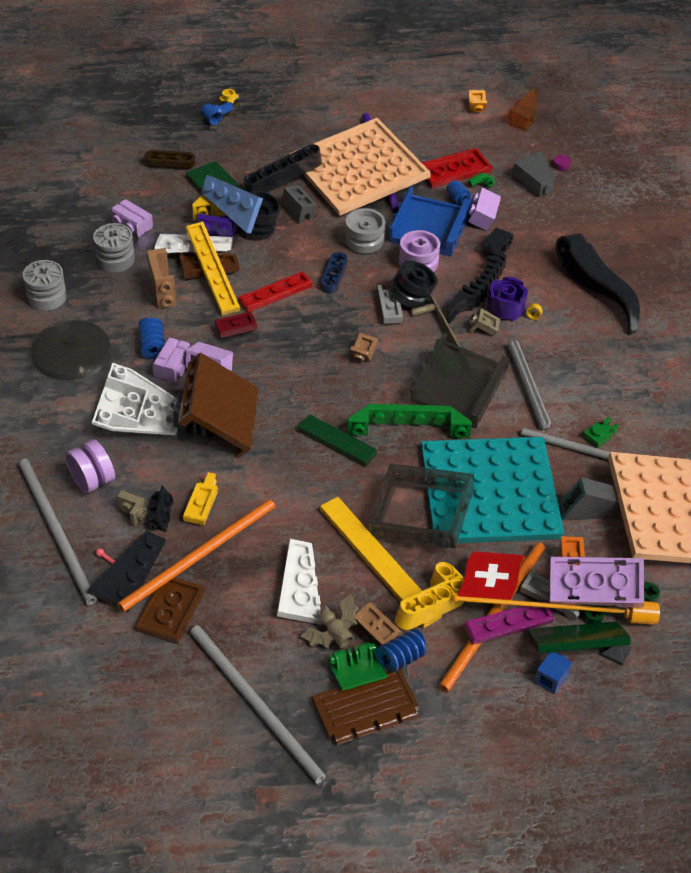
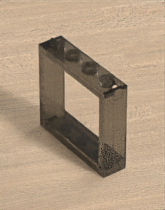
(427, 479)

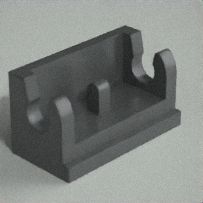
(298, 203)

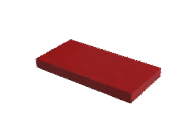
(456, 167)

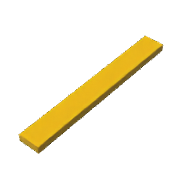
(371, 551)

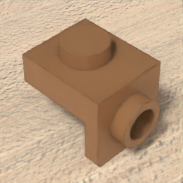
(364, 347)

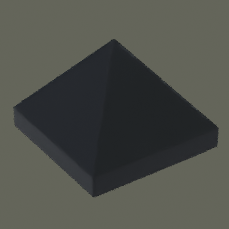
(617, 653)

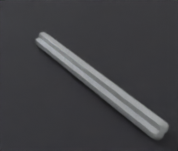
(529, 385)

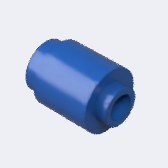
(458, 192)

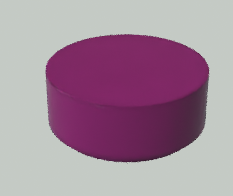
(562, 162)

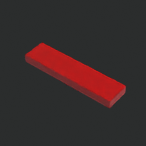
(275, 291)

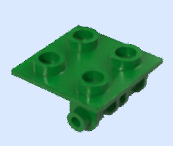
(356, 668)

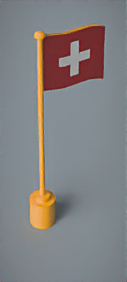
(495, 578)

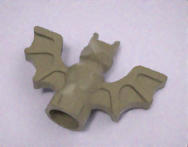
(336, 629)

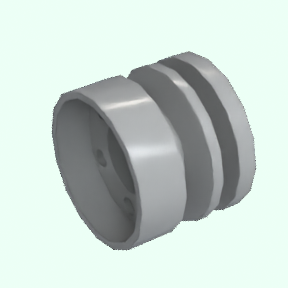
(114, 247)
(44, 285)

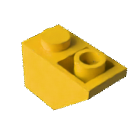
(206, 207)

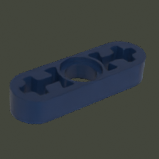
(335, 278)

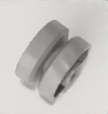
(365, 230)

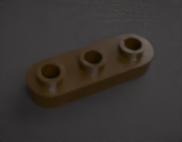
(170, 159)

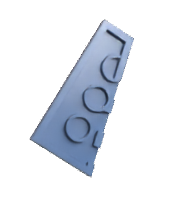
(233, 201)

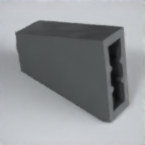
(534, 174)
(590, 501)

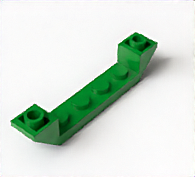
(409, 415)

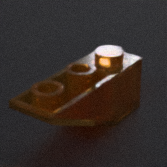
(523, 113)

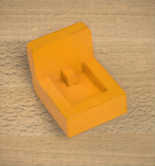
(477, 100)

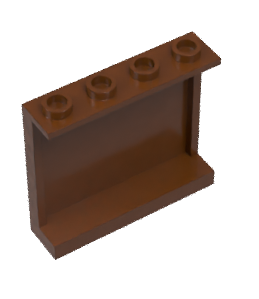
(219, 402)

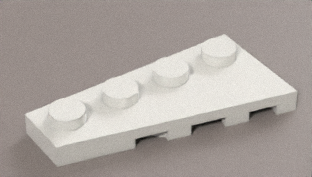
(182, 243)
(299, 587)

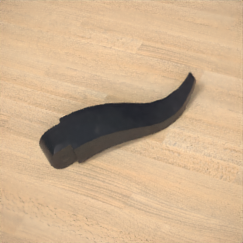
(592, 274)

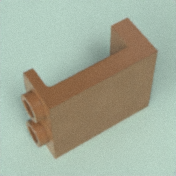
(162, 283)

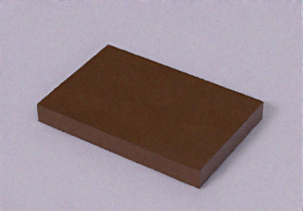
(170, 610)

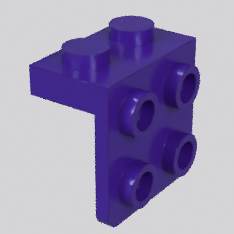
(218, 226)

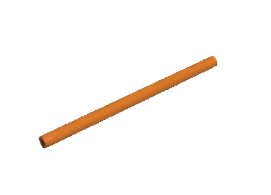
(195, 556)
(469, 650)

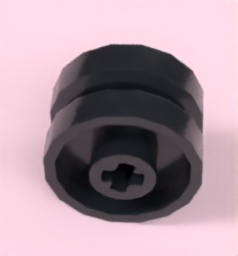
(413, 284)

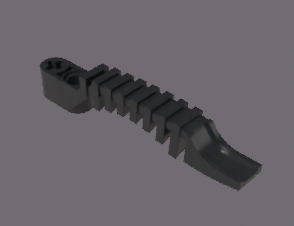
(470, 297)

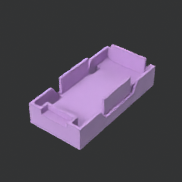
(597, 581)

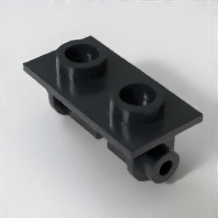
(161, 502)

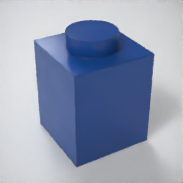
(553, 672)

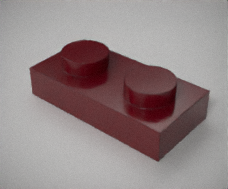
(235, 324)

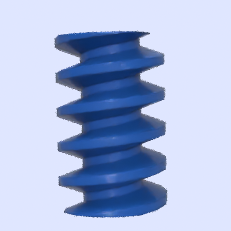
(151, 337)
(402, 650)

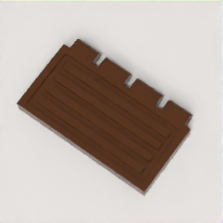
(366, 706)

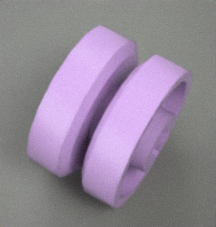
(420, 247)
(90, 466)

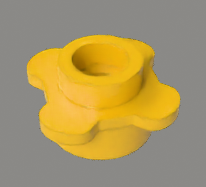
(228, 95)

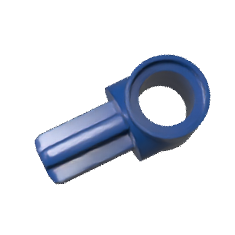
(214, 113)

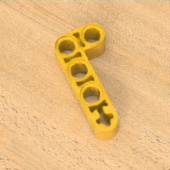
(432, 601)

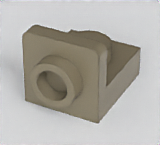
(484, 321)
(132, 505)

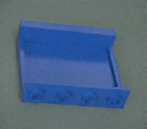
(430, 215)

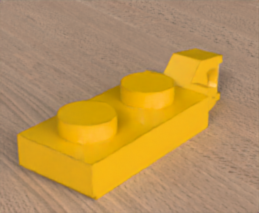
(201, 500)

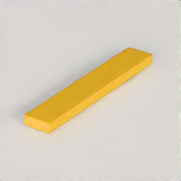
(212, 268)

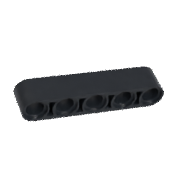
(284, 169)

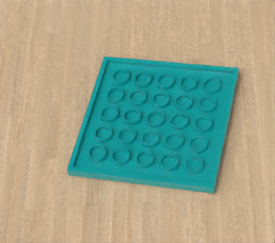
(511, 492)

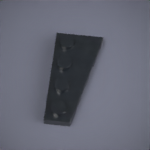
(128, 570)

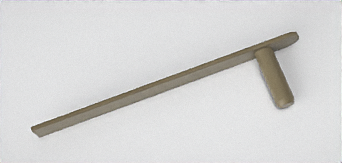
(434, 307)

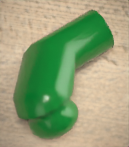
(483, 179)

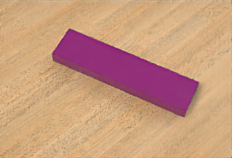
(507, 623)

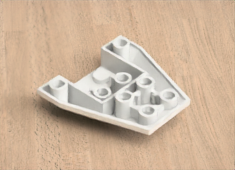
(134, 404)

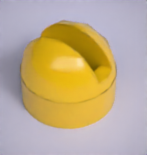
(537, 314)

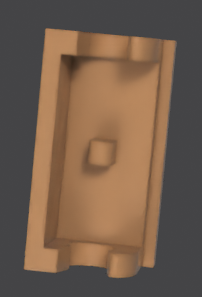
(377, 624)

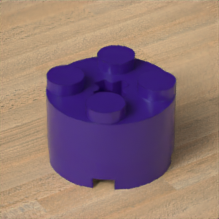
(507, 298)

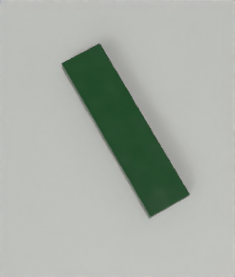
(337, 440)

